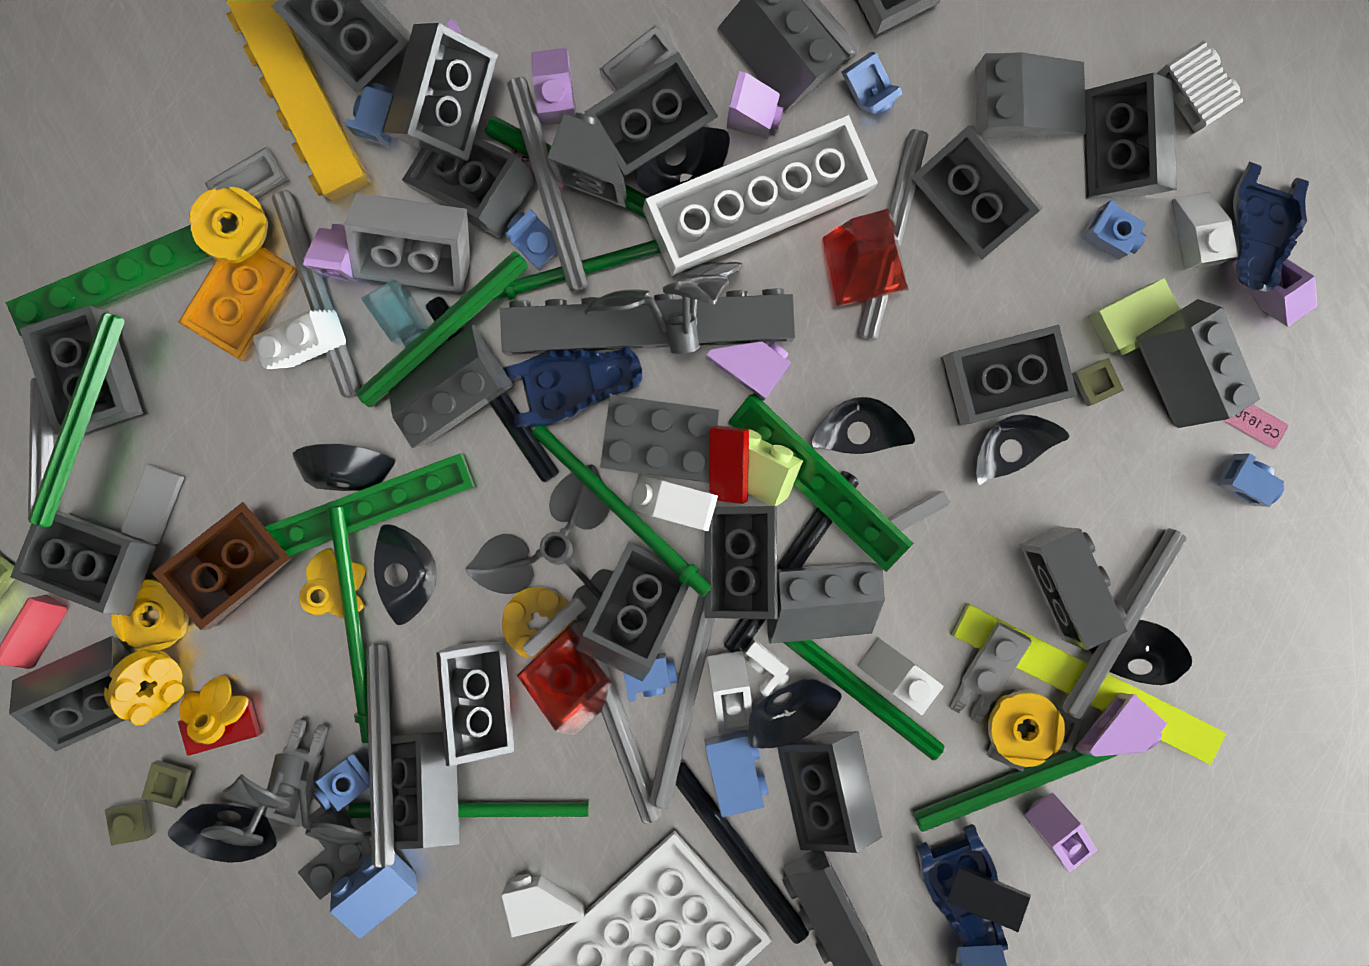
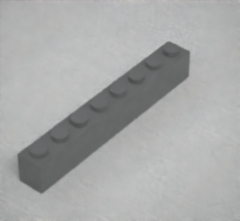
(565, 327)

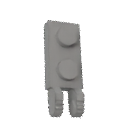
(991, 669)
(310, 769)

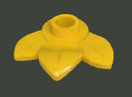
(323, 576)
(211, 710)

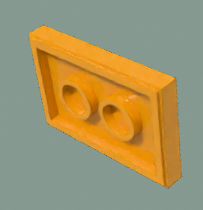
(238, 301)

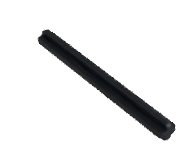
(506, 411)
(794, 557)
(740, 855)

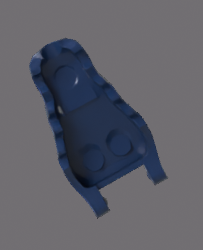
(1266, 227)
(569, 382)
(939, 872)

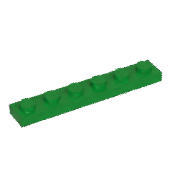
(110, 278)
(827, 487)
(375, 504)

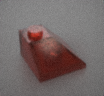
(865, 258)
(566, 684)

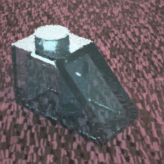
(396, 312)

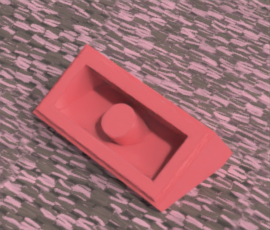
(31, 631)

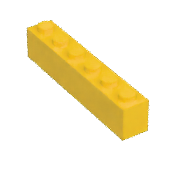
(301, 98)

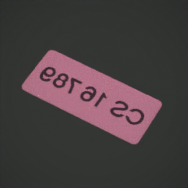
(1259, 425)

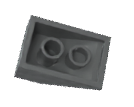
(1029, 96)
(486, 185)

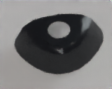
(704, 153)
(885, 427)
(1033, 434)
(348, 463)
(403, 548)
(1166, 654)
(813, 705)
(187, 831)

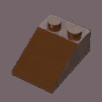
(222, 567)

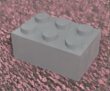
(408, 242)

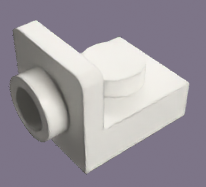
(762, 660)

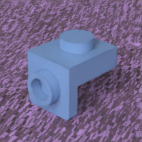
(871, 84)

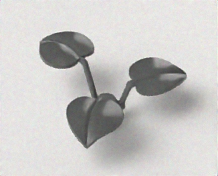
(707, 284)
(504, 559)
(282, 783)

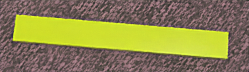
(1064, 670)

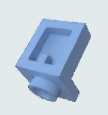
(532, 238)

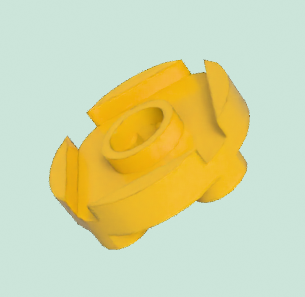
(225, 203)
(519, 613)
(169, 625)
(164, 687)
(1038, 745)

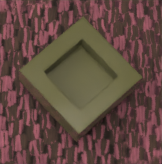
(1097, 382)
(166, 784)
(128, 822)

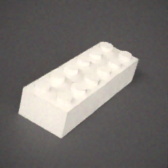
(759, 195)

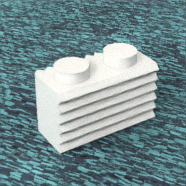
(1201, 86)
(299, 339)

